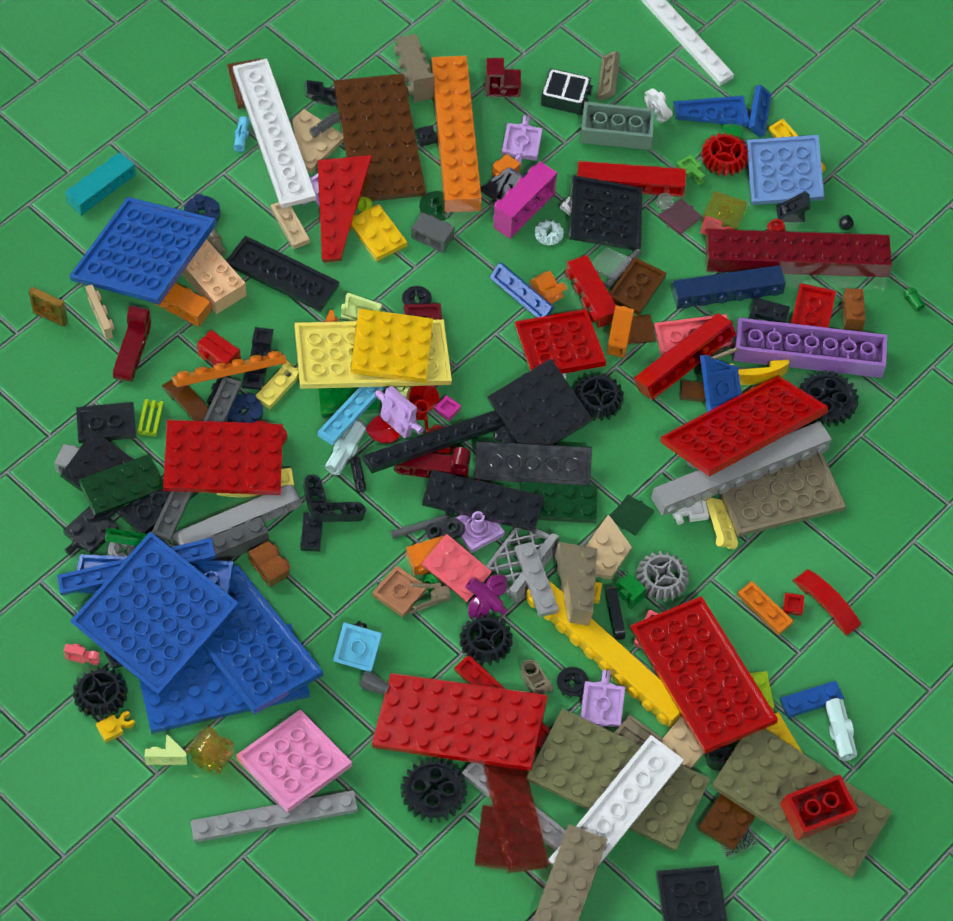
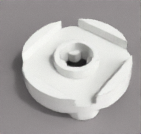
(656, 101)

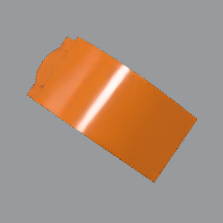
(547, 286)

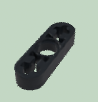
(615, 613)

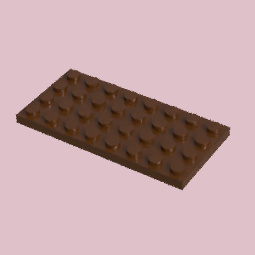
(380, 124)

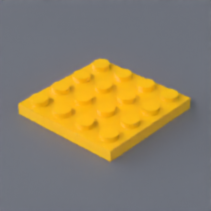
(391, 345)

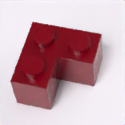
(501, 81)

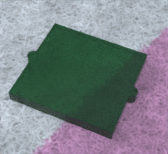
(632, 514)

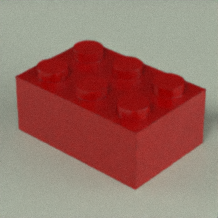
(819, 807)

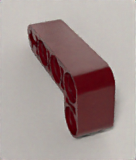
(133, 343)
(423, 466)

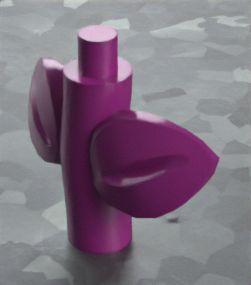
(487, 596)

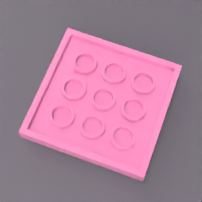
(294, 761)

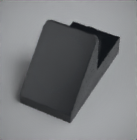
(794, 208)

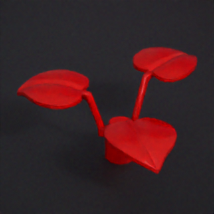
(423, 398)

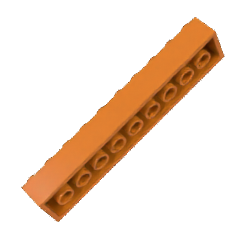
(456, 134)

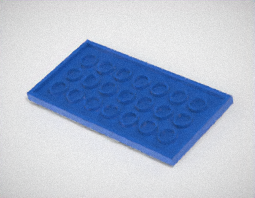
(259, 650)
(199, 696)

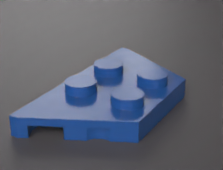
(720, 381)

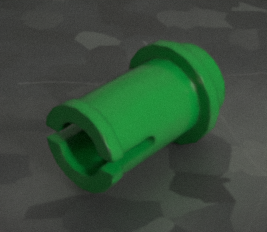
(914, 299)

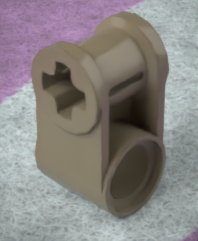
(537, 681)

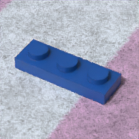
(760, 111)
(810, 699)

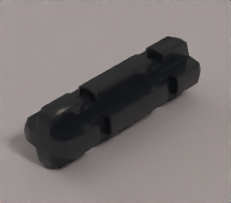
(358, 475)

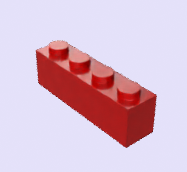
(591, 290)

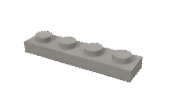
(536, 579)

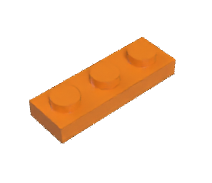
(765, 608)

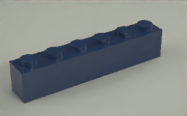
(728, 287)

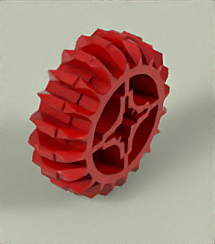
(724, 161)

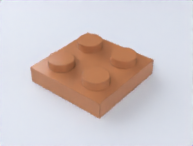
(397, 591)

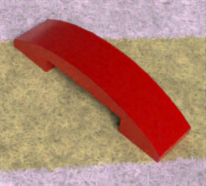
(829, 599)

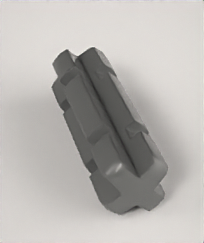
(325, 124)

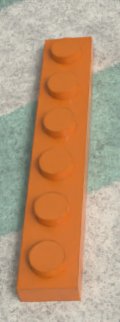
(221, 370)

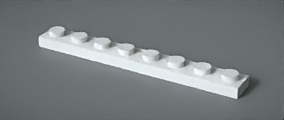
(690, 40)

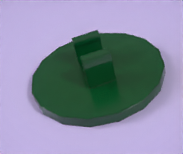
(433, 205)

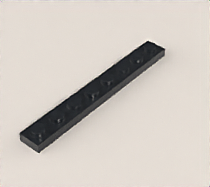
(432, 441)

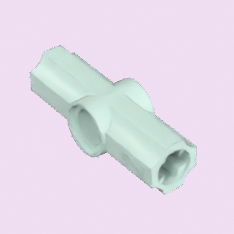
(345, 448)
(841, 729)

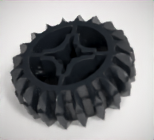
(606, 391)
(491, 631)
(85, 700)

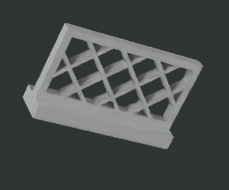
(545, 551)

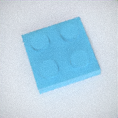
(357, 647)

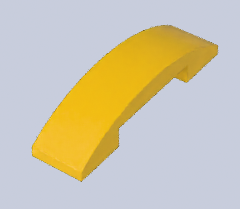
(760, 375)

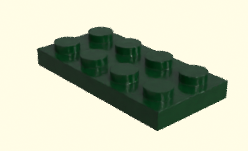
(121, 484)
(565, 501)

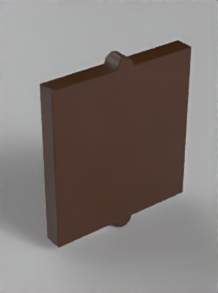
(642, 330)

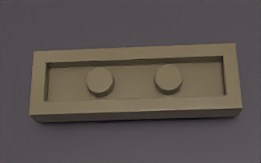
(608, 75)

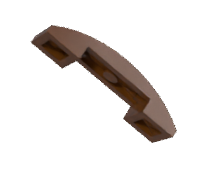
(187, 399)

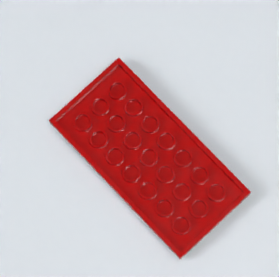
(743, 425)
(704, 675)
(460, 721)

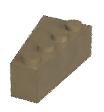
(415, 68)
(577, 576)

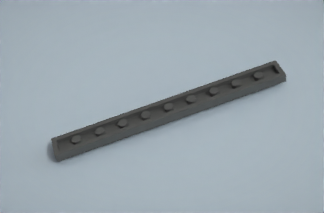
(178, 501)

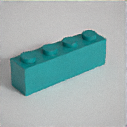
(100, 183)

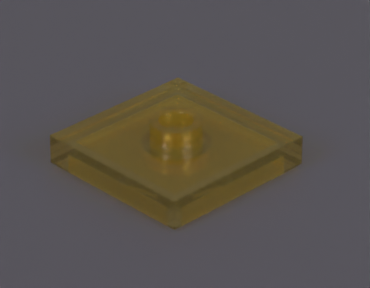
(726, 209)

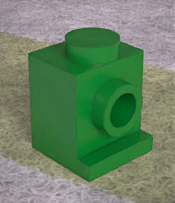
(630, 590)

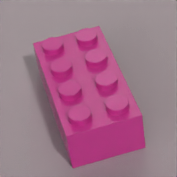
(524, 199)

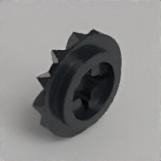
(422, 293)
(566, 676)

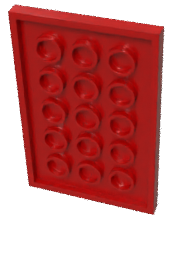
(223, 457)

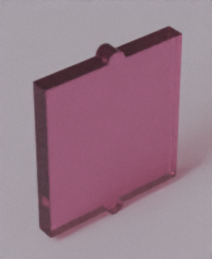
(680, 216)

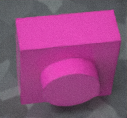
(447, 408)

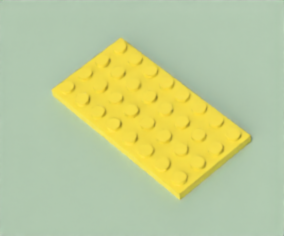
(327, 354)

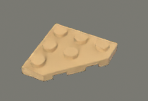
(313, 148)

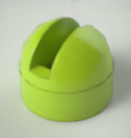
(364, 204)

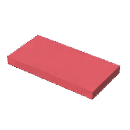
(673, 332)

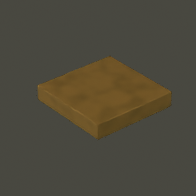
(48, 306)

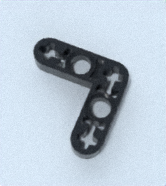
(319, 509)

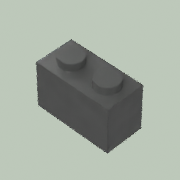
(433, 232)

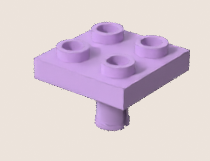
(479, 531)

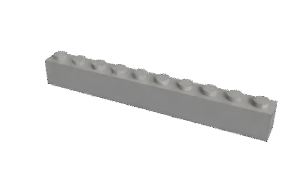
(781, 453)

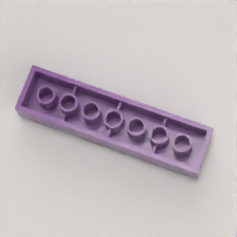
(811, 347)

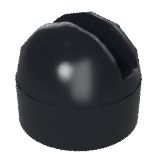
(846, 222)

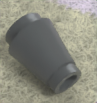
(373, 683)

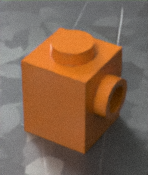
(506, 162)

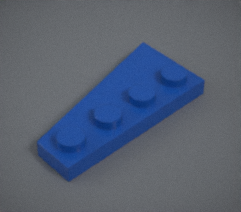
(713, 110)

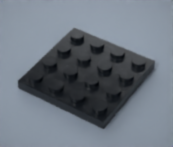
(605, 213)
(540, 406)

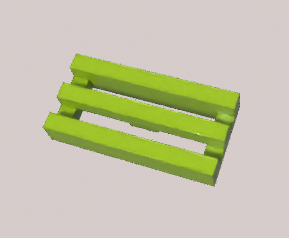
(152, 405)

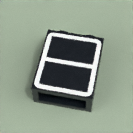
(566, 91)

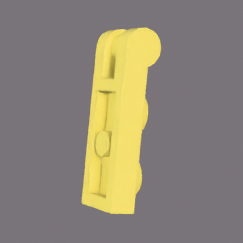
(278, 385)
(722, 524)

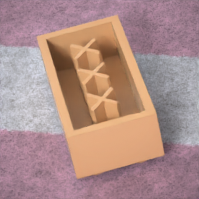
(214, 278)

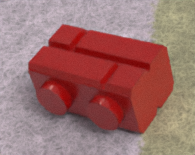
(217, 349)

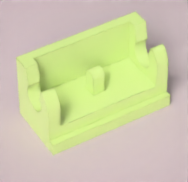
(353, 303)

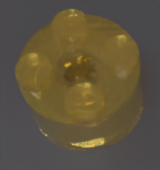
(210, 750)

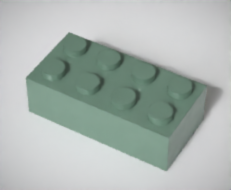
(617, 125)

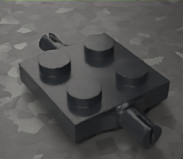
(89, 531)

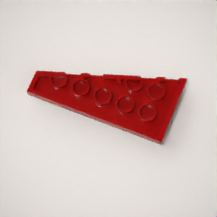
(339, 197)

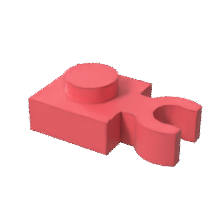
(79, 654)

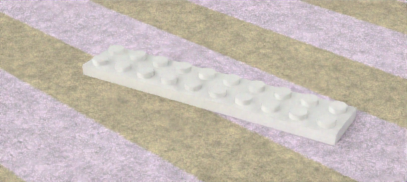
(274, 133)

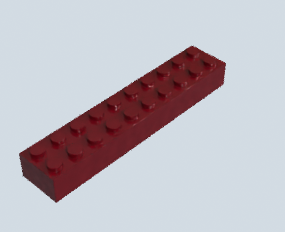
(799, 252)

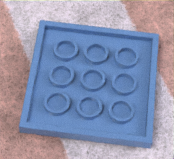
(784, 169)

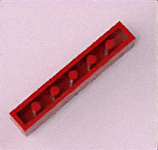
(651, 179)
(684, 356)

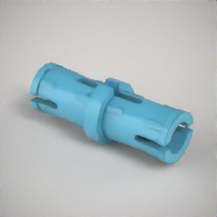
(241, 134)

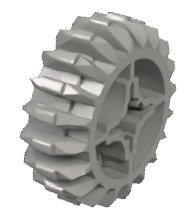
(668, 585)

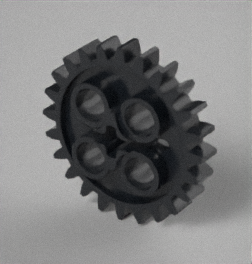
(840, 391)
(422, 777)

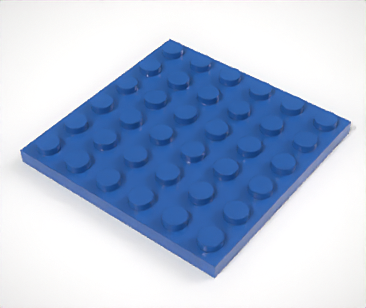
(143, 250)
(155, 613)

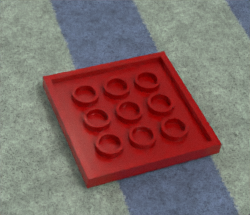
(562, 337)

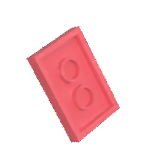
(455, 566)

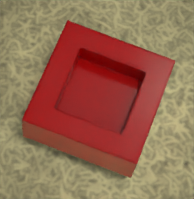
(793, 604)

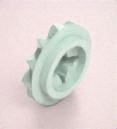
(554, 236)

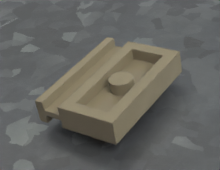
(635, 731)

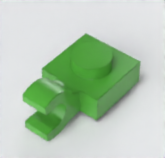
(692, 169)

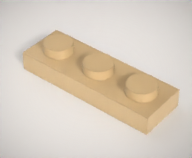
(290, 225)
(100, 311)

